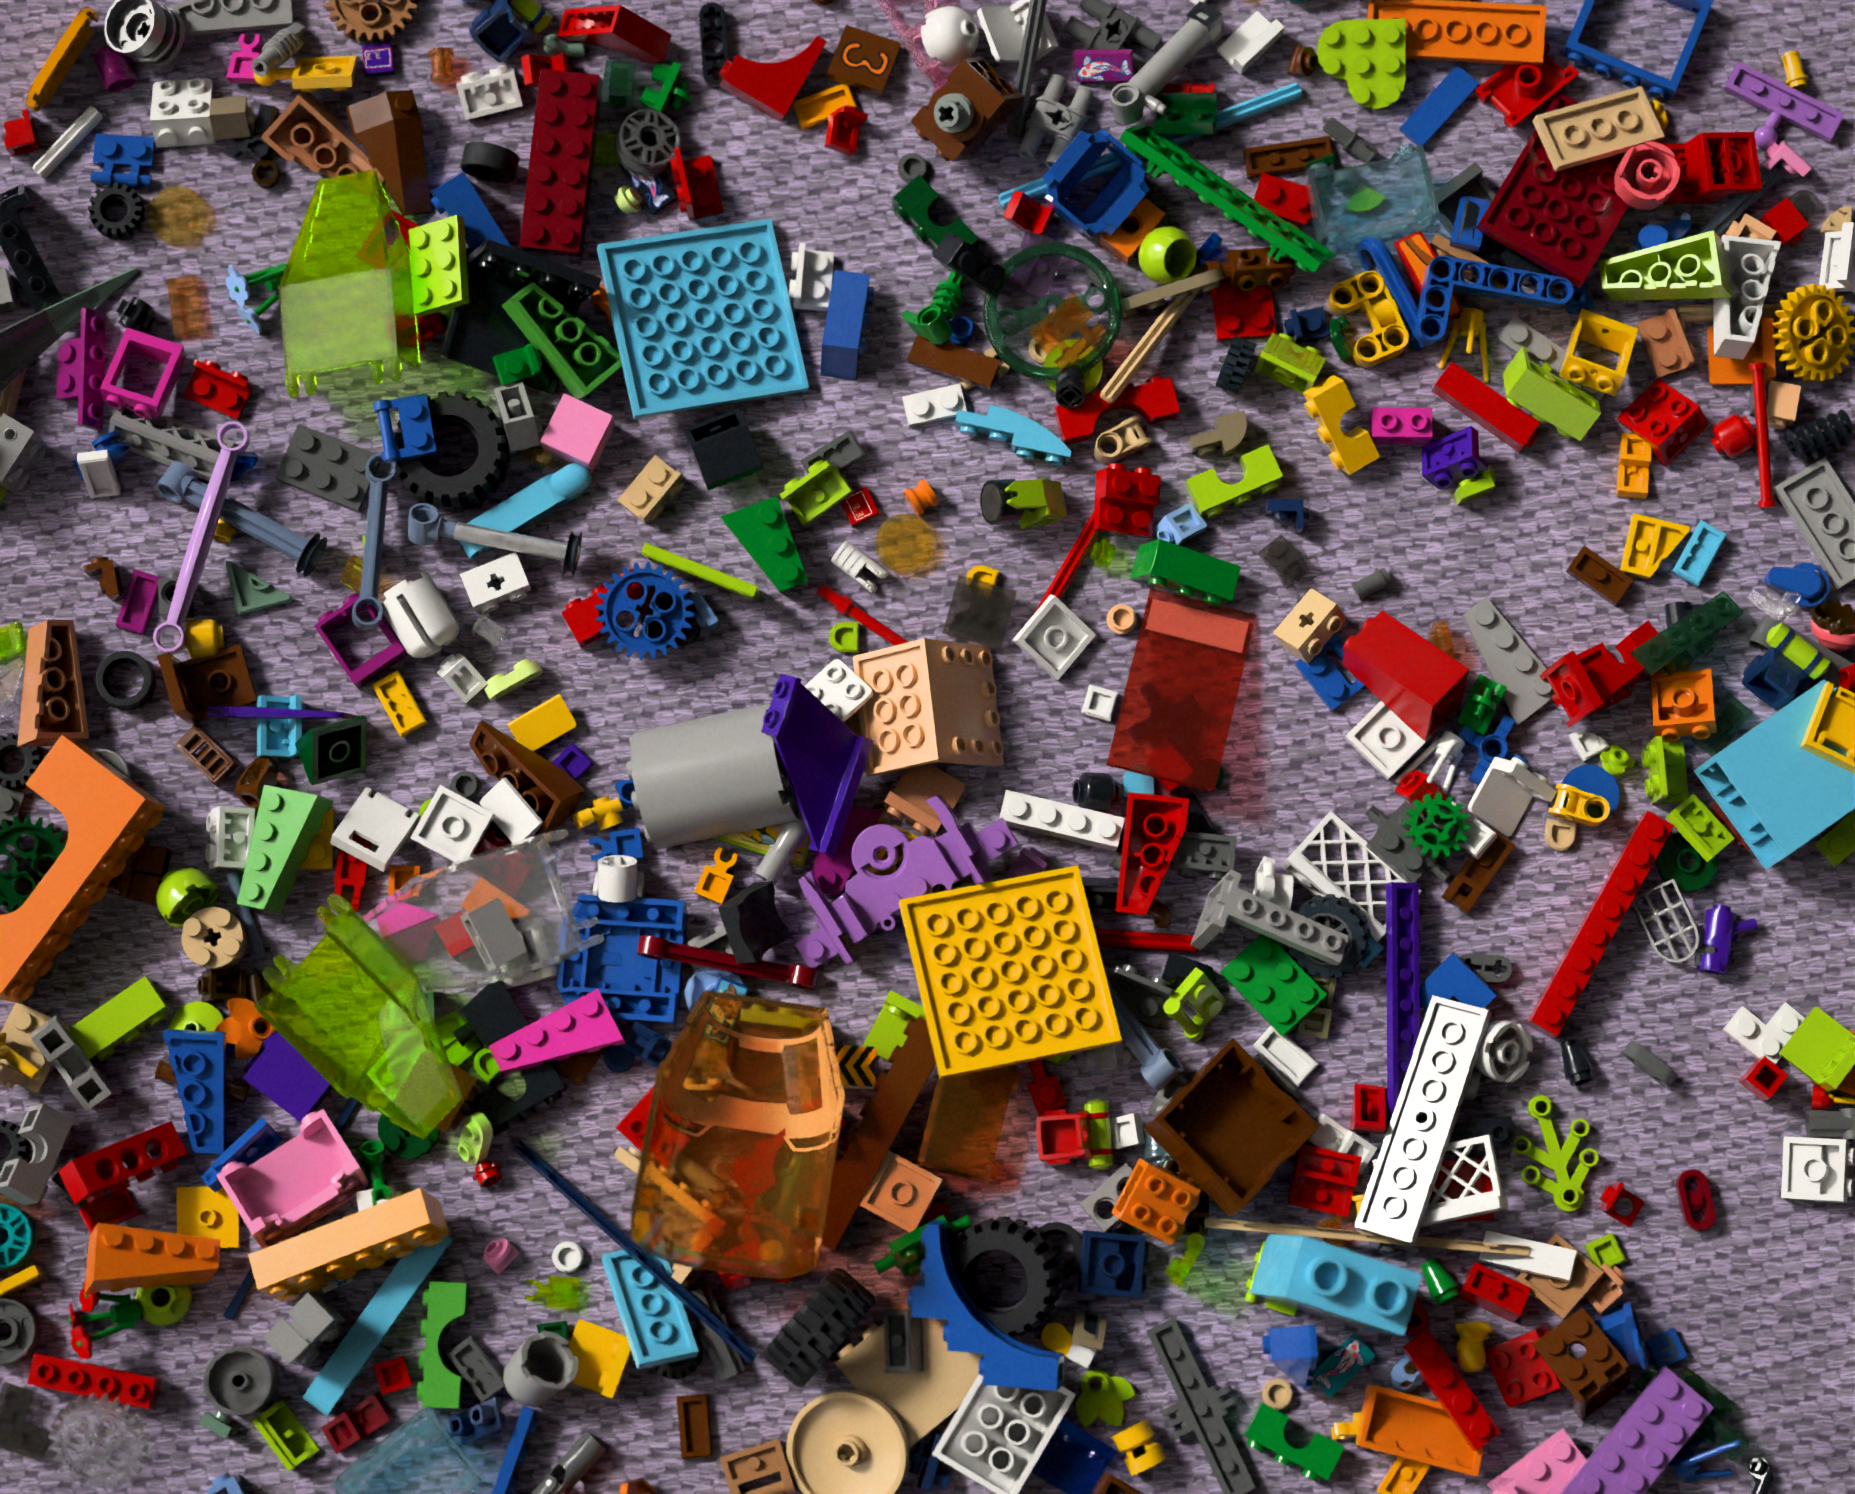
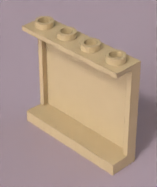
(916, 1398)

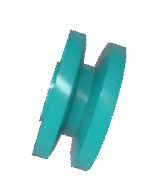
(20, 1236)

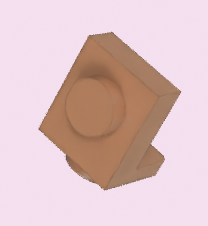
(1608, 1290)

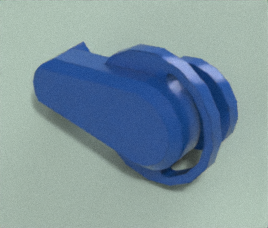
(1660, 234)
(107, 442)
(1800, 579)

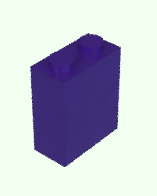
(287, 1077)

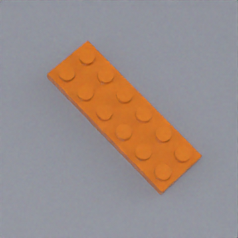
(1468, 30)

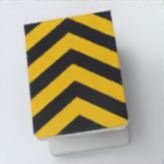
(856, 1066)

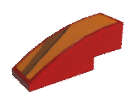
(1415, 256)

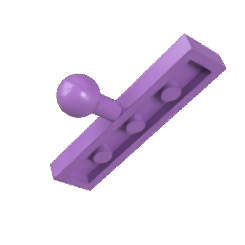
(1782, 103)

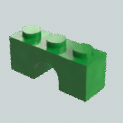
(1267, 1431)

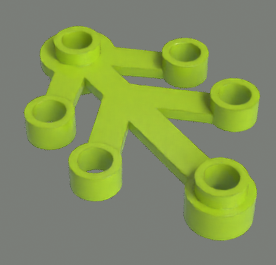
(1556, 1158)

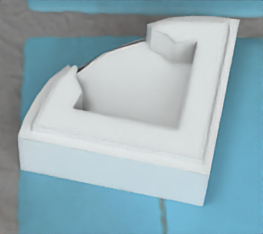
(1588, 744)

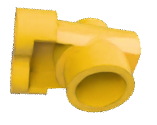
(604, 812)

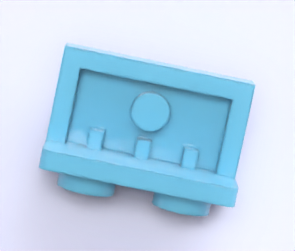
(278, 736)

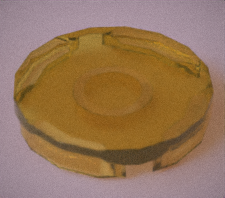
(177, 225)
(905, 543)

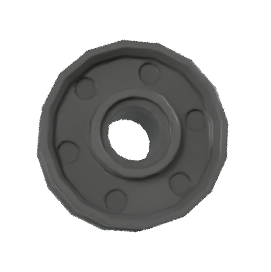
(655, 129)
(24, 1335)

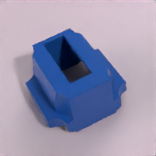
(1116, 198)

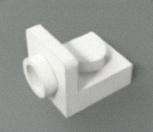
(461, 676)

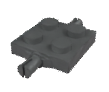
(1395, 850)

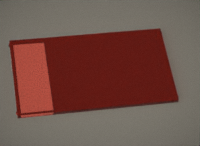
(1181, 690)

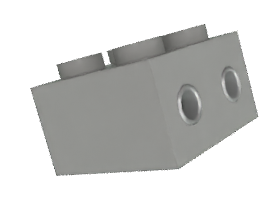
(18, 452)

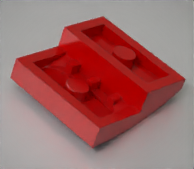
(1324, 1180)

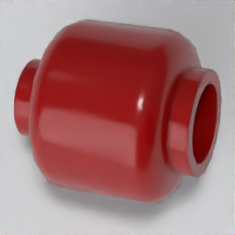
(1733, 436)

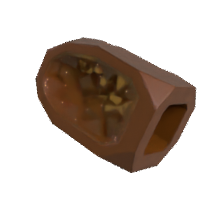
(256, 775)

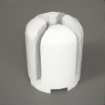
(420, 616)

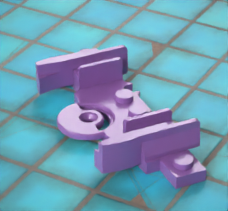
(875, 897)

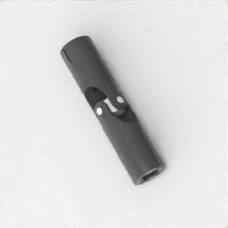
(574, 1464)

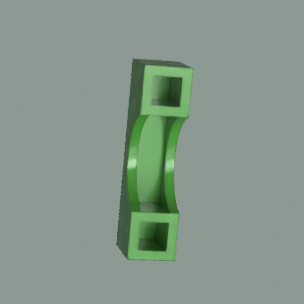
(440, 1384)

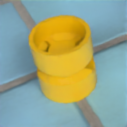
(1133, 1437)

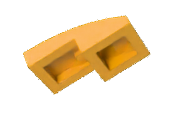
(1633, 467)

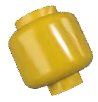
(203, 637)

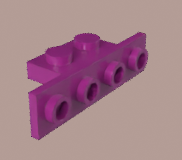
(82, 369)

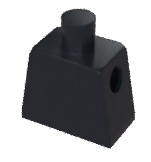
(490, 1016)

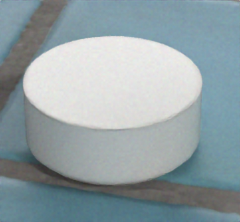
(567, 1257)

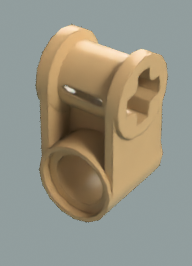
(1126, 438)

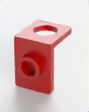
(1609, 1198)

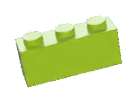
(120, 1019)

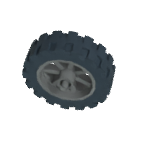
(1351, 920)

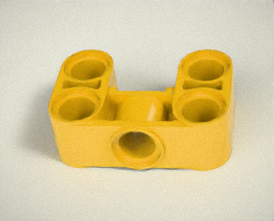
(1381, 313)

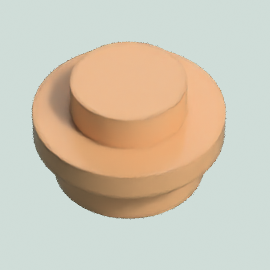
(1121, 619)

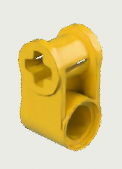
(1577, 804)

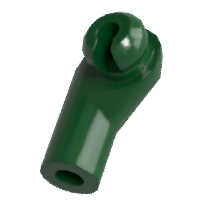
(1338, 339)

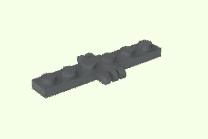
(1200, 1408)

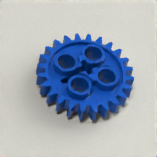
(618, 602)

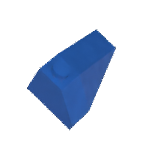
(1293, 1352)

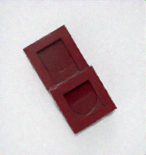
(357, 1423)

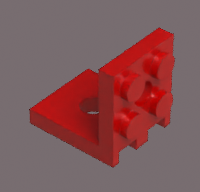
(1574, 688)

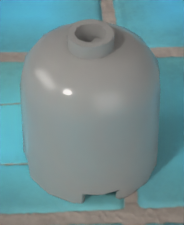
(540, 1369)

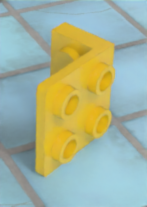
(600, 1356)

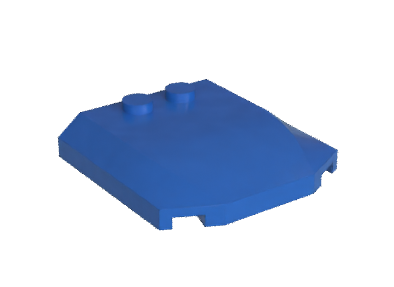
(629, 984)

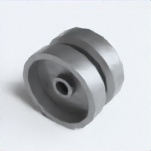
(259, 1383)

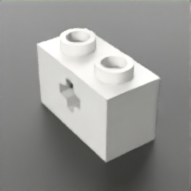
(480, 582)

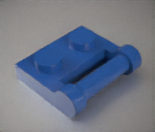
(415, 426)
(1326, 678)

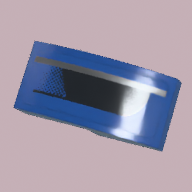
(1467, 218)

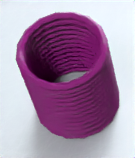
(114, 67)

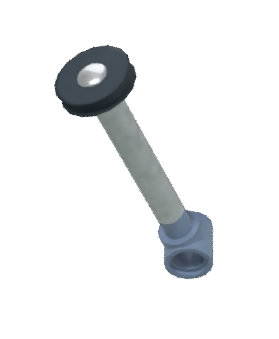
(428, 526)

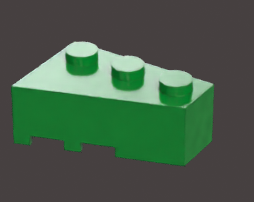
(768, 541)
(1185, 572)

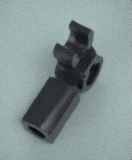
(256, 147)

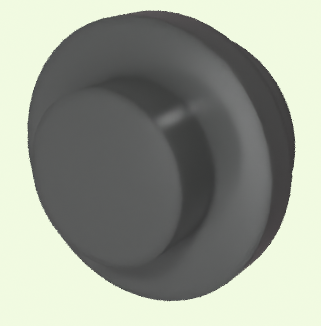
(466, 785)

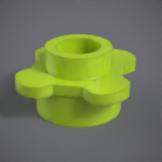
(1616, 760)

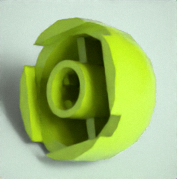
(183, 894)

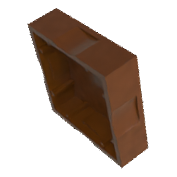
(1231, 1127)

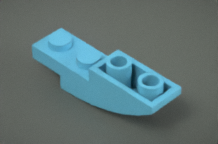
(1027, 436)

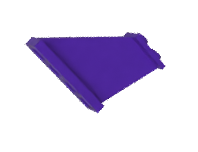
(819, 758)

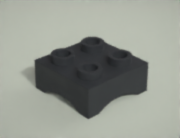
(753, 922)

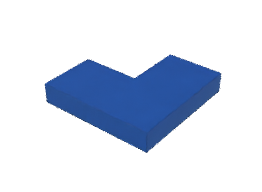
(1456, 979)

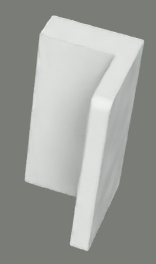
(1250, 41)

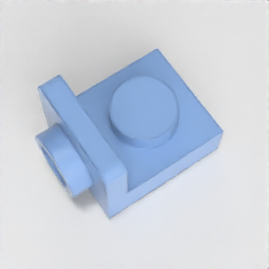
(1180, 525)

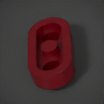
(1696, 1199)

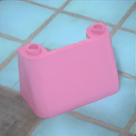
(294, 1182)

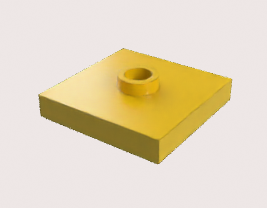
(208, 1215)

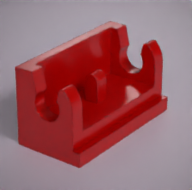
(1494, 1292)

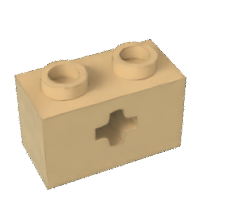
(1309, 626)

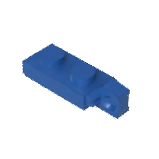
(248, 1149)

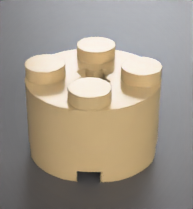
(199, 930)

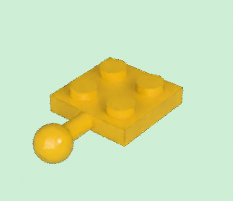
(315, 73)

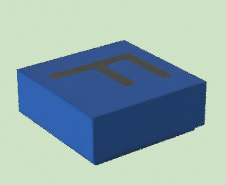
(1666, 1348)

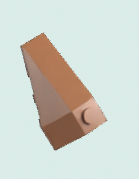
(317, 139)

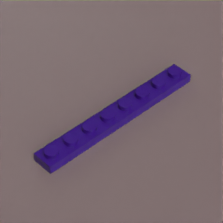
(1402, 984)

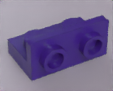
(1452, 458)

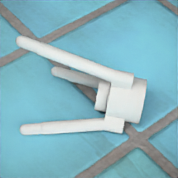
(1447, 749)

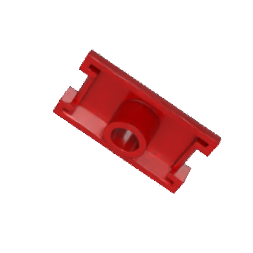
(1520, 99)

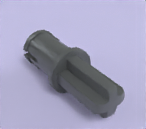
(1350, 140)

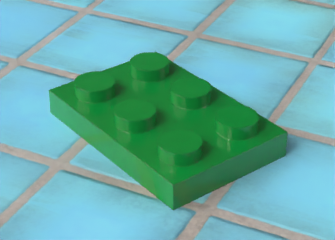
(1274, 985)

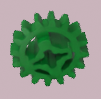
(1433, 814)

